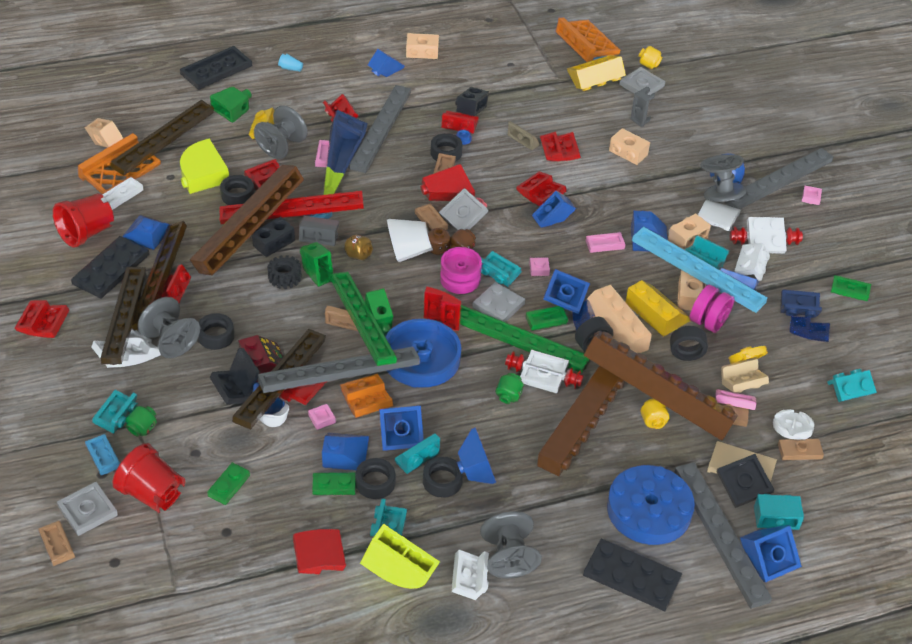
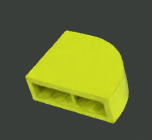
(202, 167)
(398, 560)

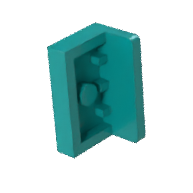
(708, 252)
(500, 269)
(853, 385)
(114, 411)
(419, 454)
(390, 516)

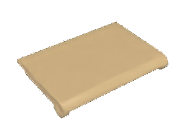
(726, 454)

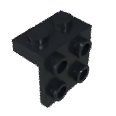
(238, 382)

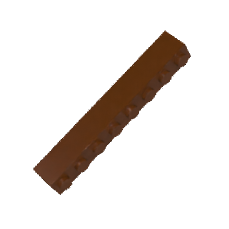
(246, 220)
(661, 385)
(578, 421)

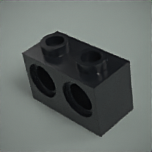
(472, 101)
(273, 236)

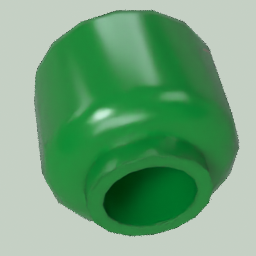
(509, 388)
(141, 421)

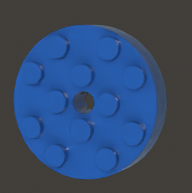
(435, 345)
(650, 505)

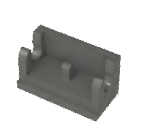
(640, 106)
(318, 230)

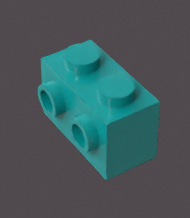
(778, 511)

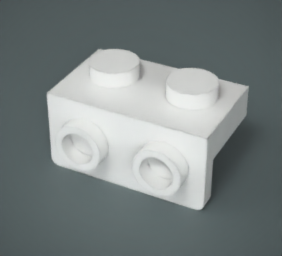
(753, 260)
(470, 574)

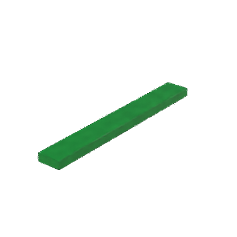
(363, 319)
(521, 338)

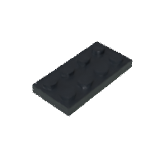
(215, 67)
(109, 267)
(632, 574)

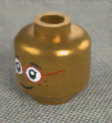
(358, 247)

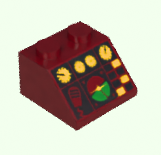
(262, 352)

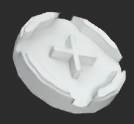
(793, 425)

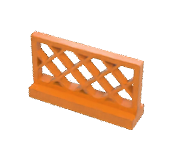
(586, 39)
(98, 162)

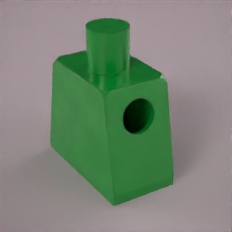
(231, 103)
(314, 258)
(383, 314)

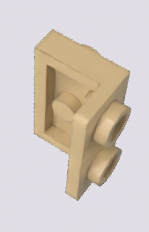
(743, 376)

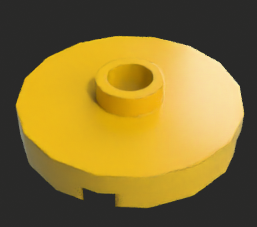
(748, 353)

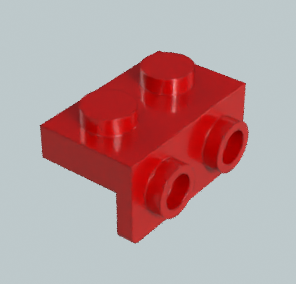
(341, 104)
(459, 121)
(177, 284)

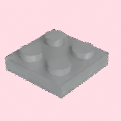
(640, 79)
(463, 211)
(498, 302)
(87, 508)

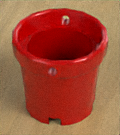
(82, 219)
(148, 478)

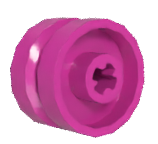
(460, 270)
(711, 308)

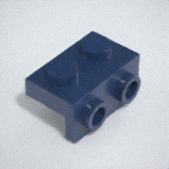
(800, 303)

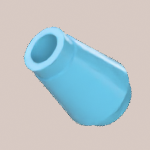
(290, 63)

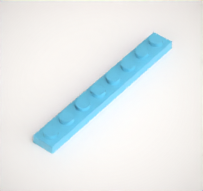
(699, 269)

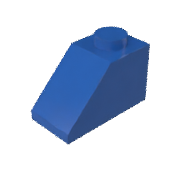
(384, 64)
(553, 210)

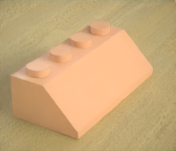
(623, 321)

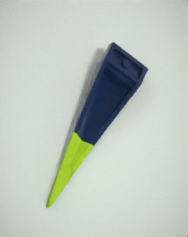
(344, 140)

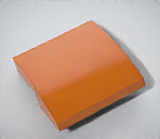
(366, 395)

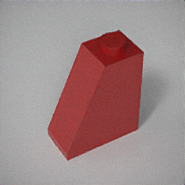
(446, 184)

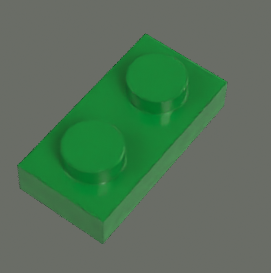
(850, 288)
(546, 318)
(228, 483)
(333, 484)

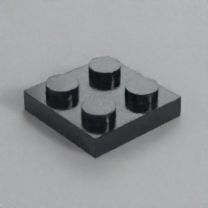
(744, 480)

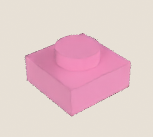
(811, 195)
(539, 267)
(321, 416)

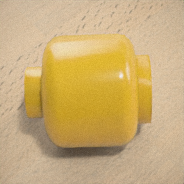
(650, 57)
(654, 413)

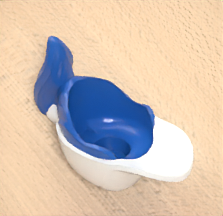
(276, 413)

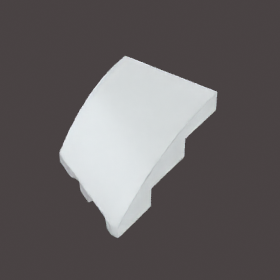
(719, 214)
(408, 238)
(137, 351)

